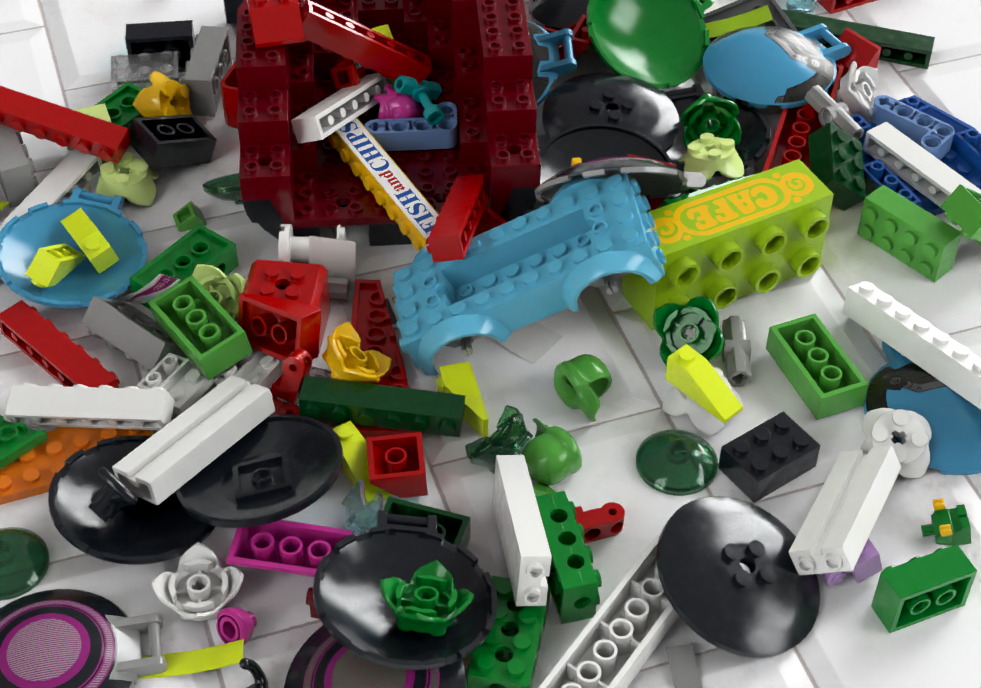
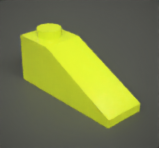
(90, 240)
(53, 264)
(460, 380)
(700, 382)
(356, 459)

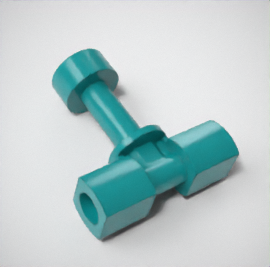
(422, 94)

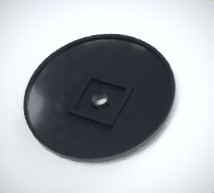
(631, 103)
(595, 142)
(293, 455)
(727, 606)

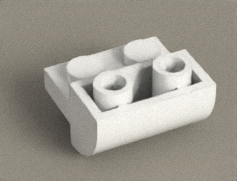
(255, 368)
(179, 379)

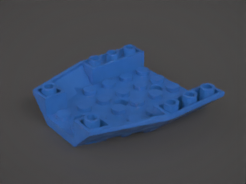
(962, 158)

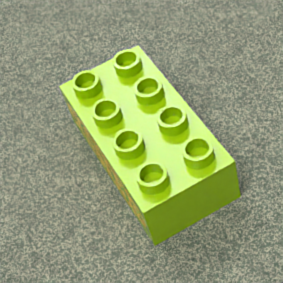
(736, 240)

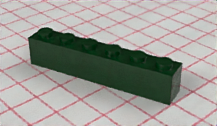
(382, 406)

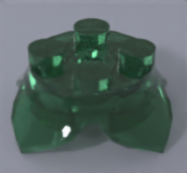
(506, 440)

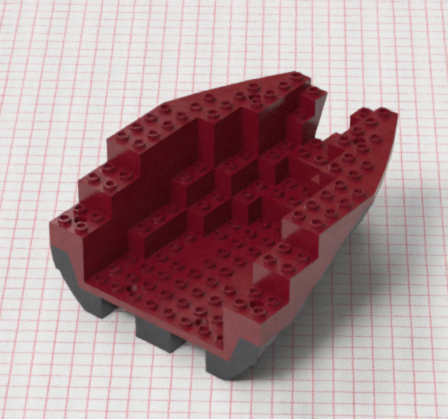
(476, 56)

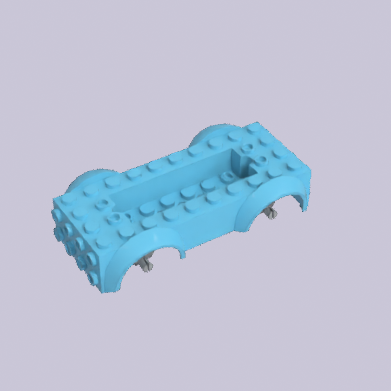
(528, 268)

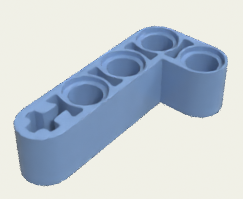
(918, 126)
(416, 132)

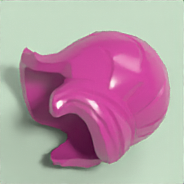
(396, 105)

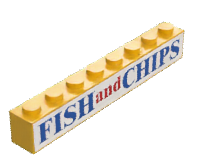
(385, 181)

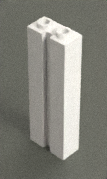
(194, 439)
(845, 511)
(521, 531)

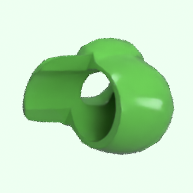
(582, 382)
(551, 454)

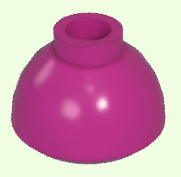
(235, 624)

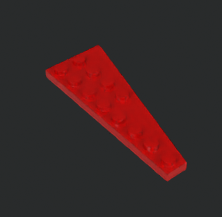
(376, 333)

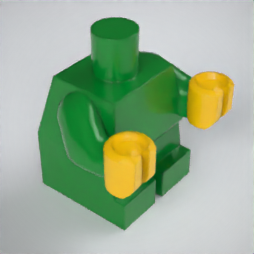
(948, 525)

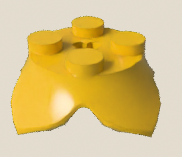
(163, 98)
(349, 361)

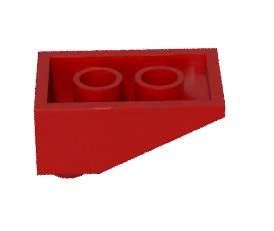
(279, 325)

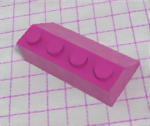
(284, 546)

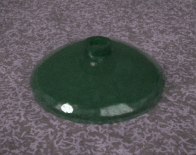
(224, 188)
(676, 462)
(22, 561)

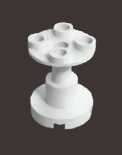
(297, 248)

